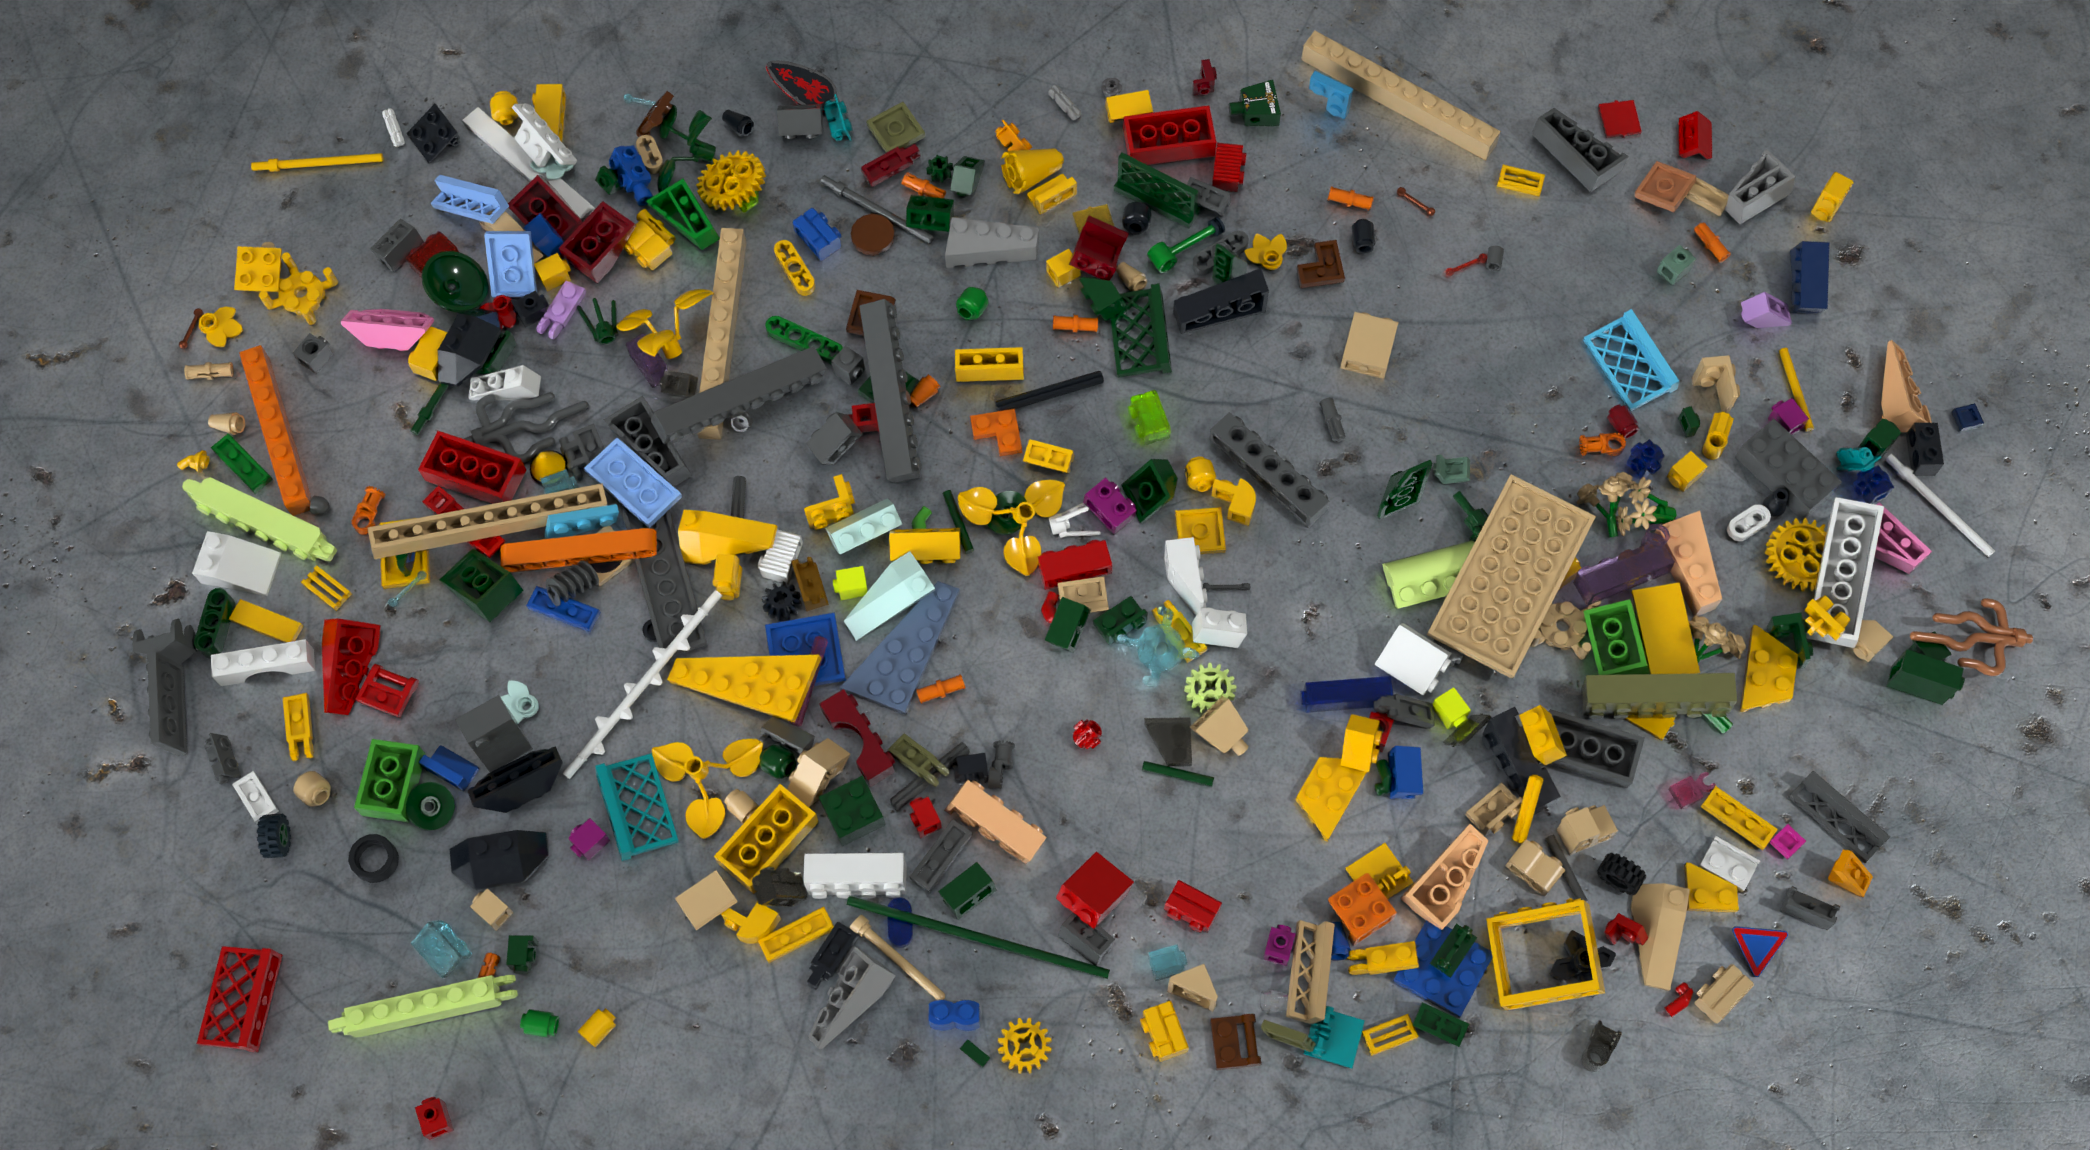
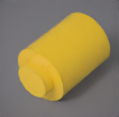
(597, 1027)

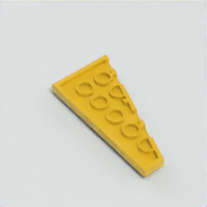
(756, 682)

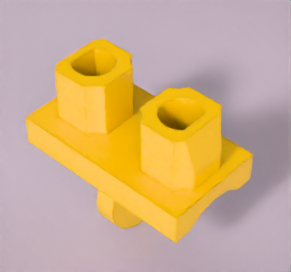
(1822, 621)

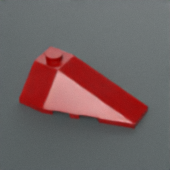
(345, 660)

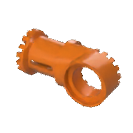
(1600, 444)
(367, 509)

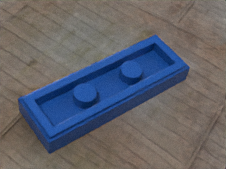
(569, 612)

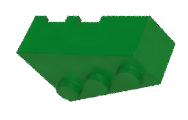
(684, 213)

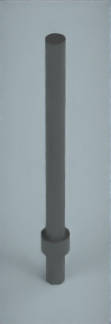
(842, 190)

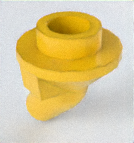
(198, 461)

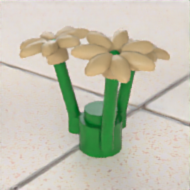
(1645, 515)

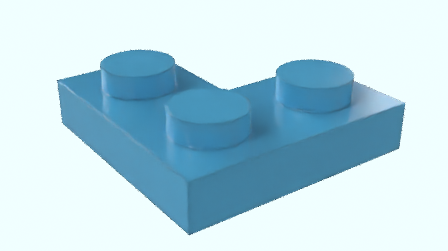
(1338, 94)

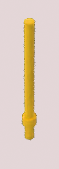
(275, 164)

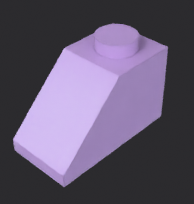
(1765, 311)

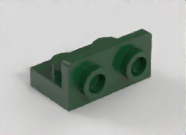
(1120, 620)

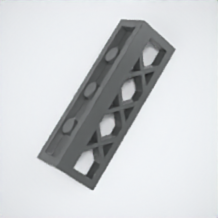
(1845, 811)

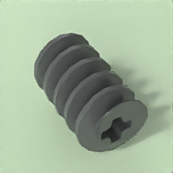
(571, 581)

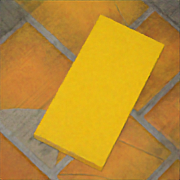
(1665, 630)

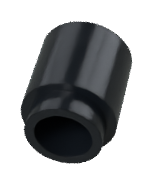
(1363, 236)

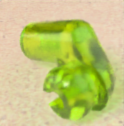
(753, 202)

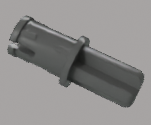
(1332, 419)

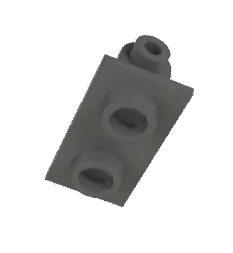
(219, 748)

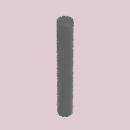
(1568, 874)

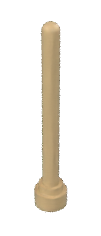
(863, 928)

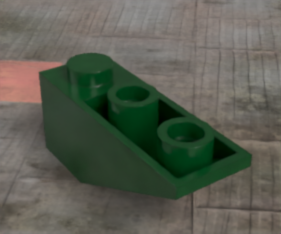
(1227, 265)

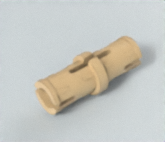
(209, 370)

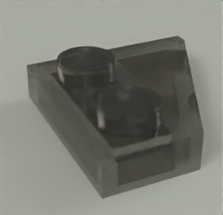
(1172, 739)

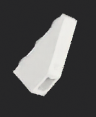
(506, 384)

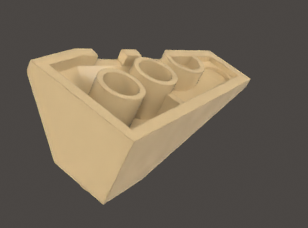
(1662, 913)

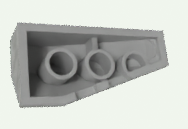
(857, 988)

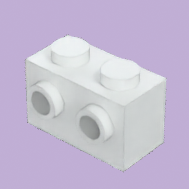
(1219, 627)

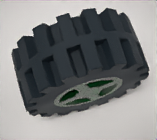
(273, 835)

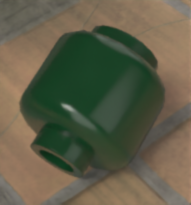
(777, 761)

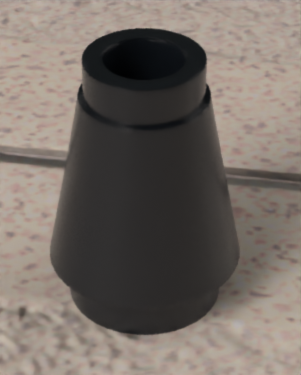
(738, 122)
(1776, 502)

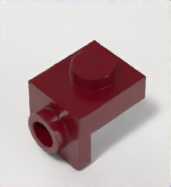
(1206, 84)

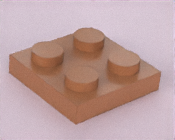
(1665, 186)

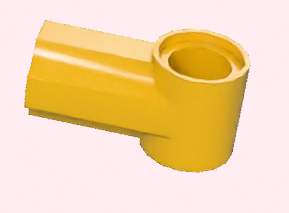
(1717, 435)

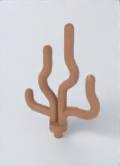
(1998, 635)

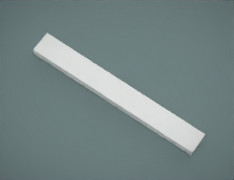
(515, 155)

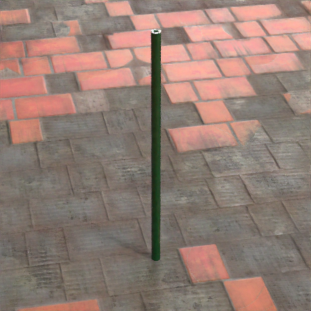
(978, 937)

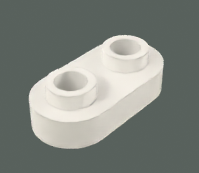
(1747, 524)

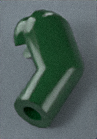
(1386, 778)

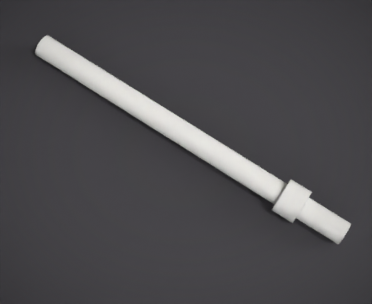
(1906, 473)

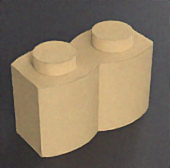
(1535, 867)

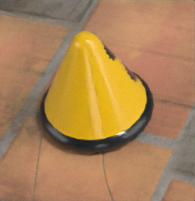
(546, 464)

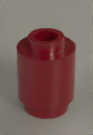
(1623, 421)

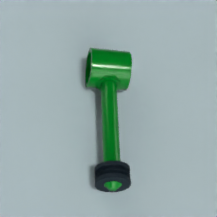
(1164, 256)

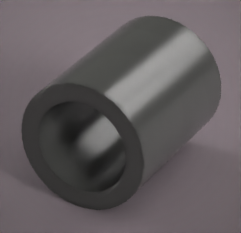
(1494, 258)

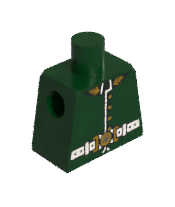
(1258, 105)

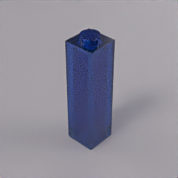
(1345, 693)

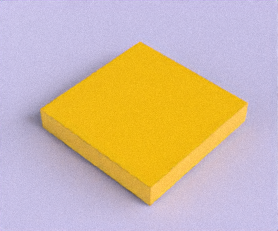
(1204, 526)

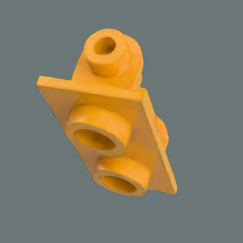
(1009, 134)

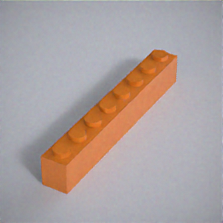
(276, 430)

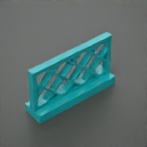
(618, 817)

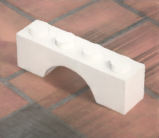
(238, 665)

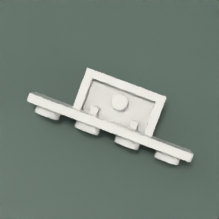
(539, 139)

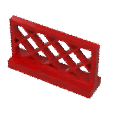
(257, 1005)

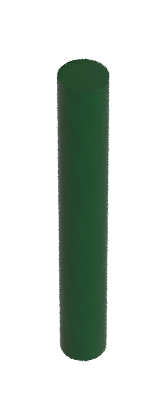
(958, 522)
(1178, 773)

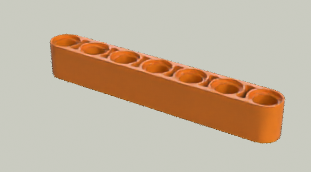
(572, 549)

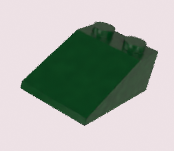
(482, 584)

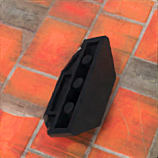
(467, 345)
(517, 781)
(499, 858)

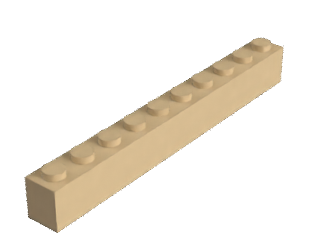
(1400, 95)
(723, 316)
(480, 521)

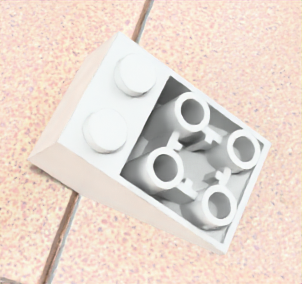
(1184, 573)

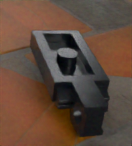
(831, 954)

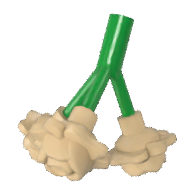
(1614, 488)
(1714, 635)

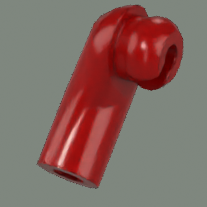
(1682, 1001)

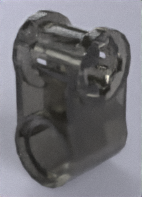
(1602, 1042)

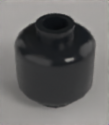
(1136, 218)

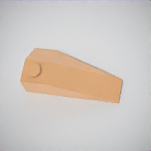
(1900, 392)
(1442, 886)

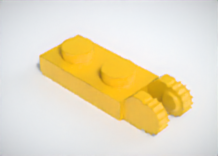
(1183, 627)
(298, 724)
(1384, 958)

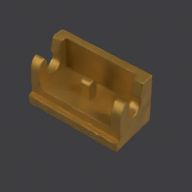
(810, 584)

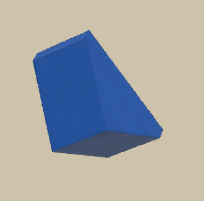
(544, 236)

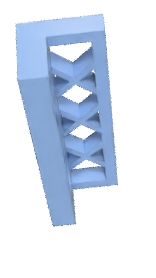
(473, 195)

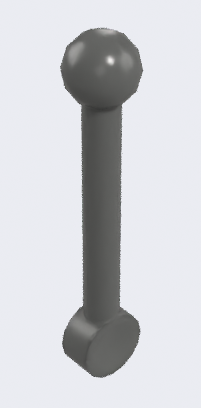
(1244, 586)

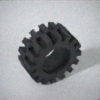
(1621, 873)

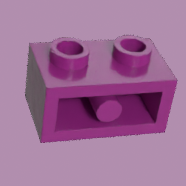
(1110, 505)

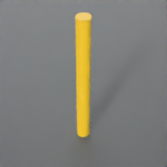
(1795, 386)

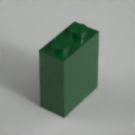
(1925, 677)

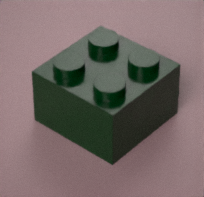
(852, 810)

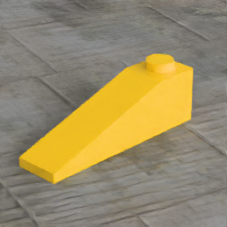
(709, 533)

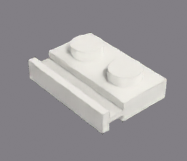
(1729, 863)

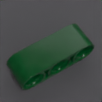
(213, 612)

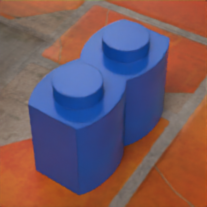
(948, 1015)

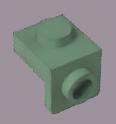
(1452, 470)

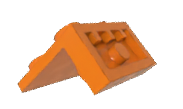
(1362, 908)

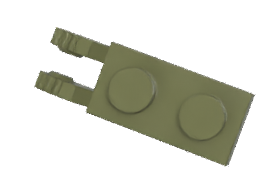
(917, 759)

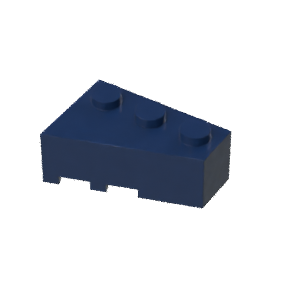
(1810, 276)

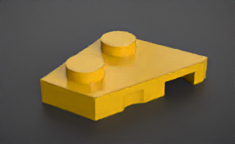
(1709, 891)

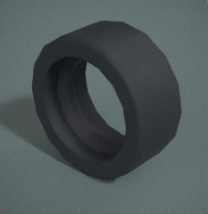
(366, 842)

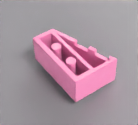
(1899, 545)

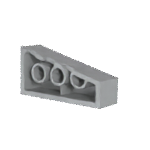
(989, 243)

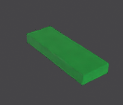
(241, 463)

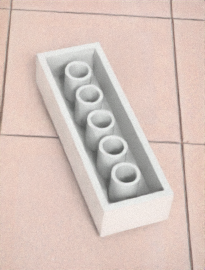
(1848, 564)

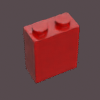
(1094, 890)

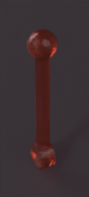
(1482, 259)

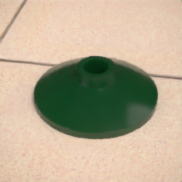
(1001, 523)
(441, 801)

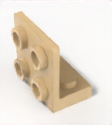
(1720, 372)

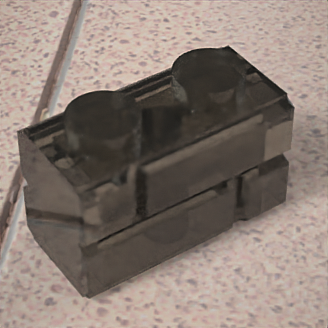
(779, 887)

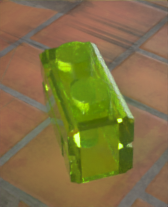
(1150, 417)

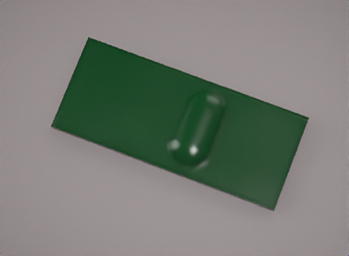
(975, 1053)

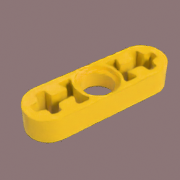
(795, 258)

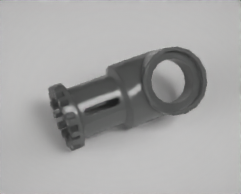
(1002, 762)

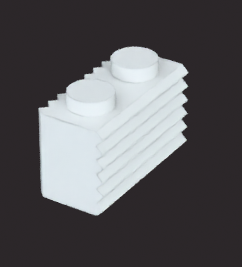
(777, 560)

